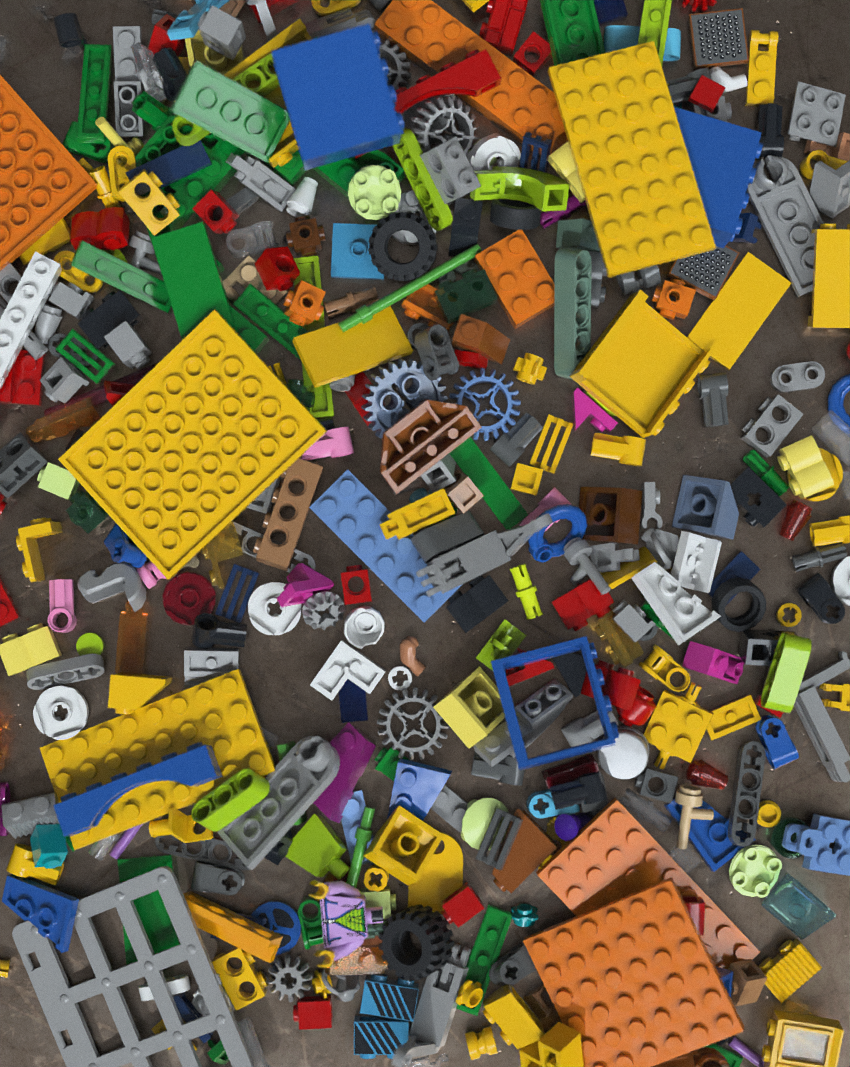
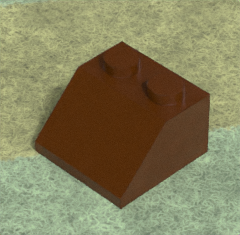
(611, 514)

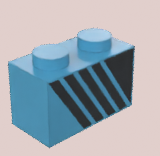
(389, 997)
(379, 1036)

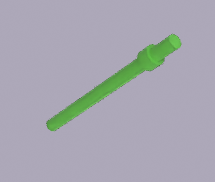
(365, 312)
(363, 835)

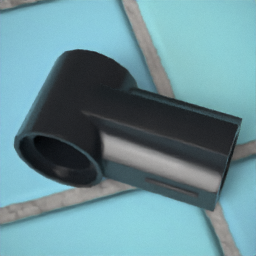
(70, 33)
(170, 71)
(770, 125)
(210, 631)
(585, 789)

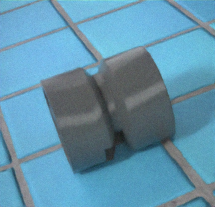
(647, 277)

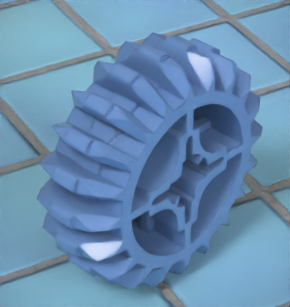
(472, 396)

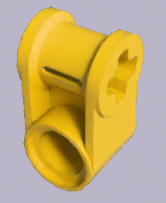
(664, 668)

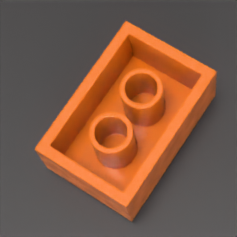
(517, 278)

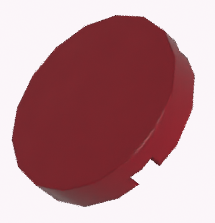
(188, 597)

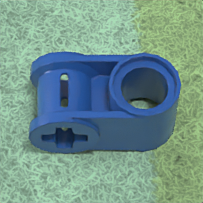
(123, 548)
(778, 744)

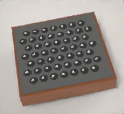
(718, 38)
(705, 271)

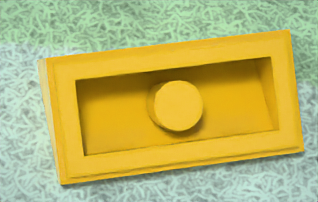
(629, 569)

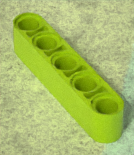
(258, 72)

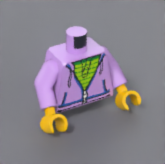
(343, 919)

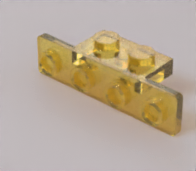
(222, 547)

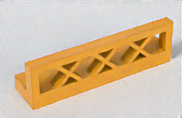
(233, 927)

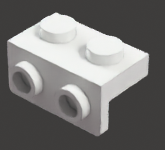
(696, 561)

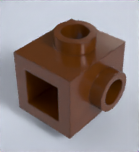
(309, 245)

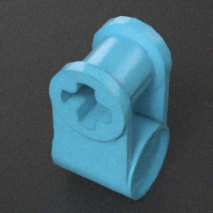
(549, 809)

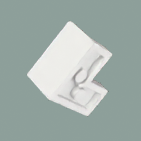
(347, 664)

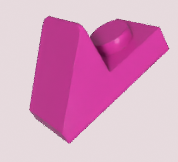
(585, 407)
(302, 585)

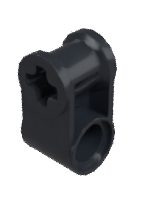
(819, 595)

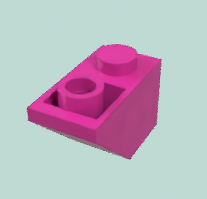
(713, 662)

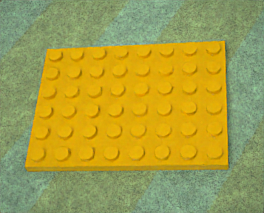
(192, 444)

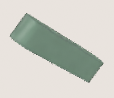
(571, 309)

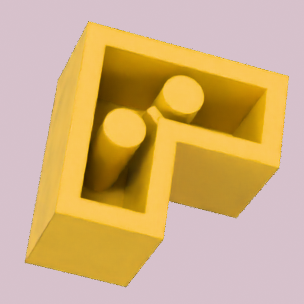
(557, 1048)

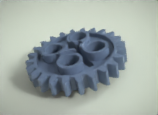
(421, 388)

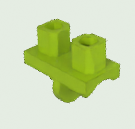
(501, 644)

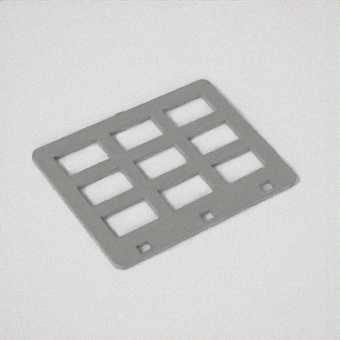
(61, 999)

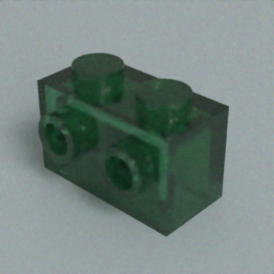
(465, 295)

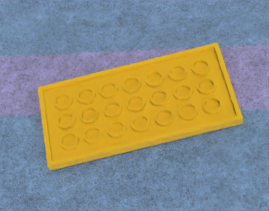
(631, 159)
(209, 713)

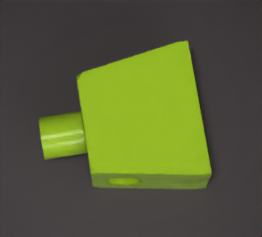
(318, 849)

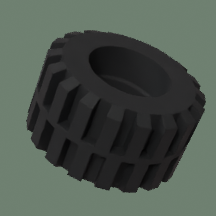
(379, 251)
(401, 952)

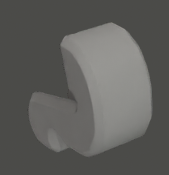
(112, 581)

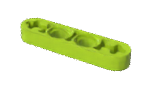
(409, 154)

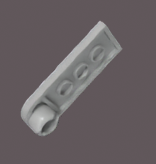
(787, 218)
(293, 788)

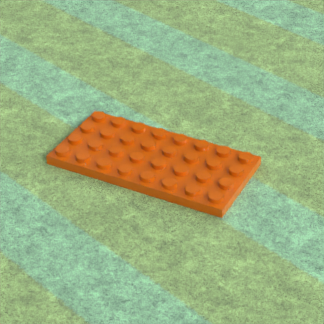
(620, 857)

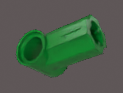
(151, 110)

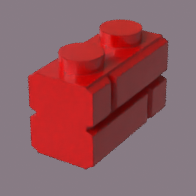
(503, 24)

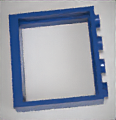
(595, 678)

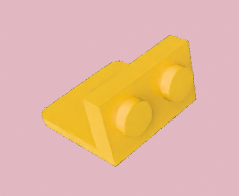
(27, 543)

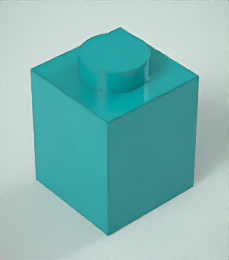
(48, 846)

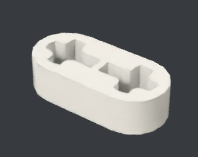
(176, 984)

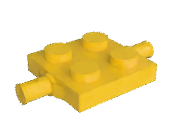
(677, 725)

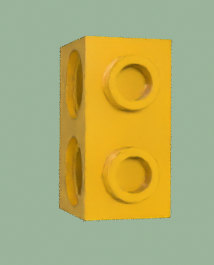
(144, 205)
(232, 978)

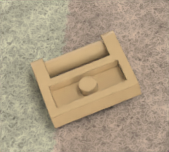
(247, 274)

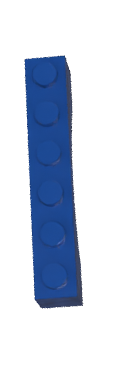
(87, 809)

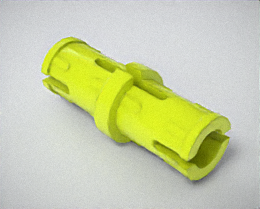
(526, 591)

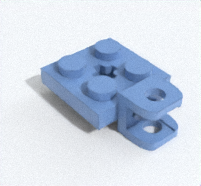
(815, 840)

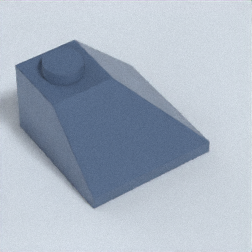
(706, 507)

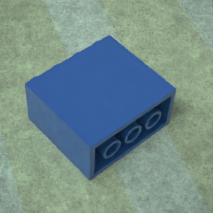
(338, 96)
(723, 168)

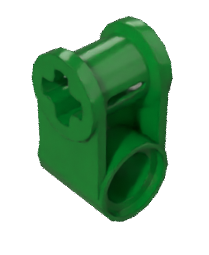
(86, 149)
(310, 923)

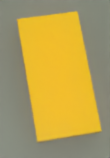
(739, 310)
(336, 354)

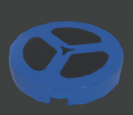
(281, 919)

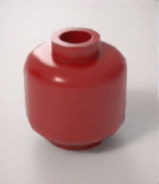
(641, 709)

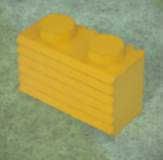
(789, 969)

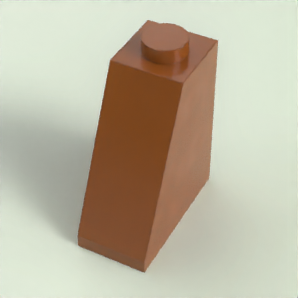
(481, 338)
(527, 853)

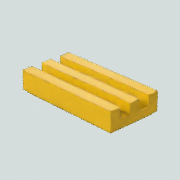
(559, 422)

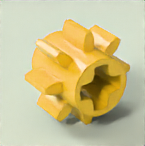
(530, 368)

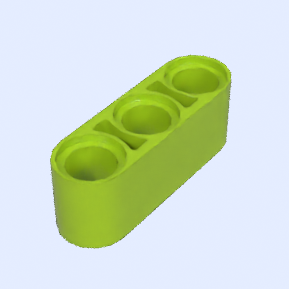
(786, 672)
(230, 800)

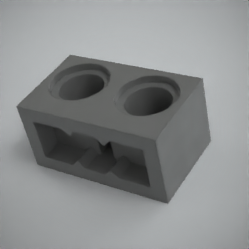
(18, 463)

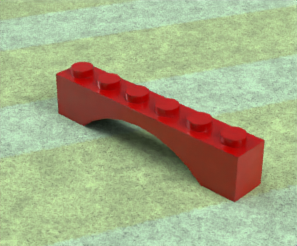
(469, 77)

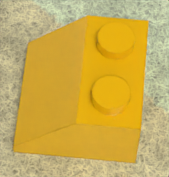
(134, 691)
(403, 846)
(513, 1016)

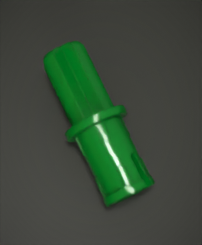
(765, 472)

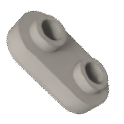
(798, 377)

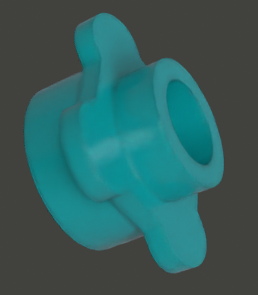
(524, 915)

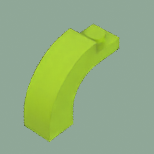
(522, 184)

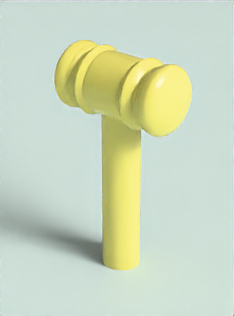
(135, 145)

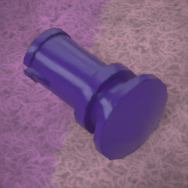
(569, 825)

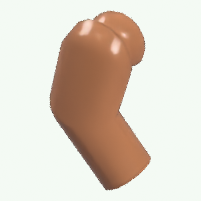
(408, 655)

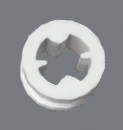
(406, 683)

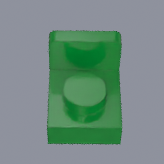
(387, 761)

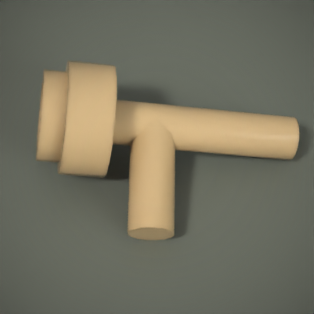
(689, 797)

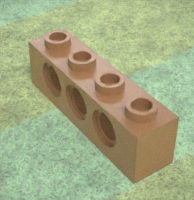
(281, 555)

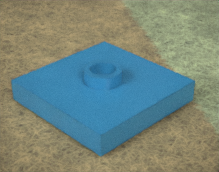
(351, 252)

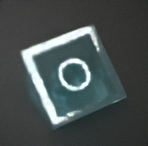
(797, 907)

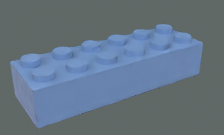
(355, 518)

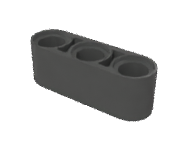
(446, 536)

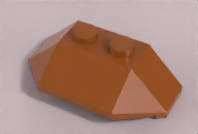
(423, 440)

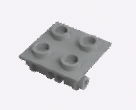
(816, 114)

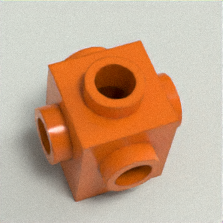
(682, 295)
(304, 303)

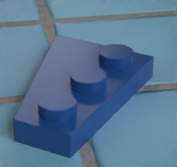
(44, 907)

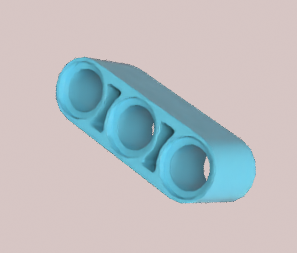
(623, 36)

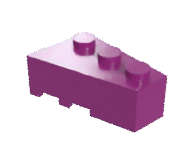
(354, 754)

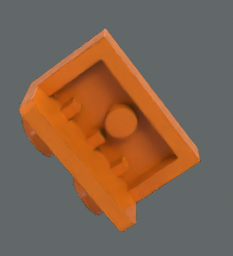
(424, 305)

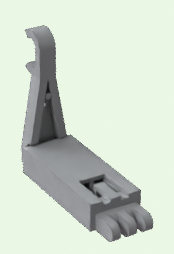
(319, 27)
(478, 556)
(818, 722)
(435, 1009)

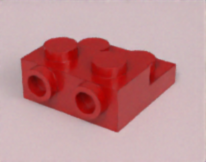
(23, 381)

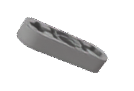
(65, 671)

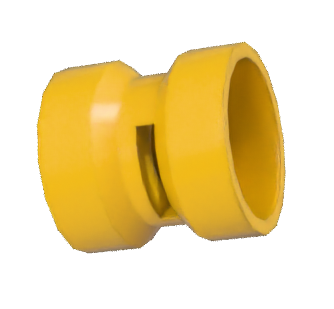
(481, 1043)

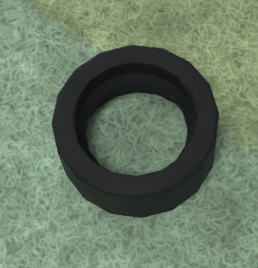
(514, 214)
(754, 613)

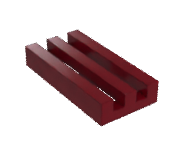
(570, 770)

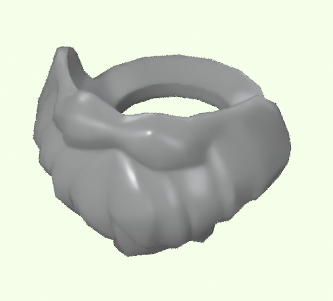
(662, 546)
(346, 986)

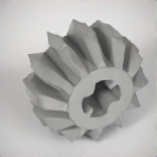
(296, 971)

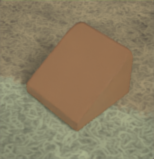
(540, 1001)

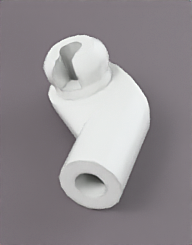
(731, 83)

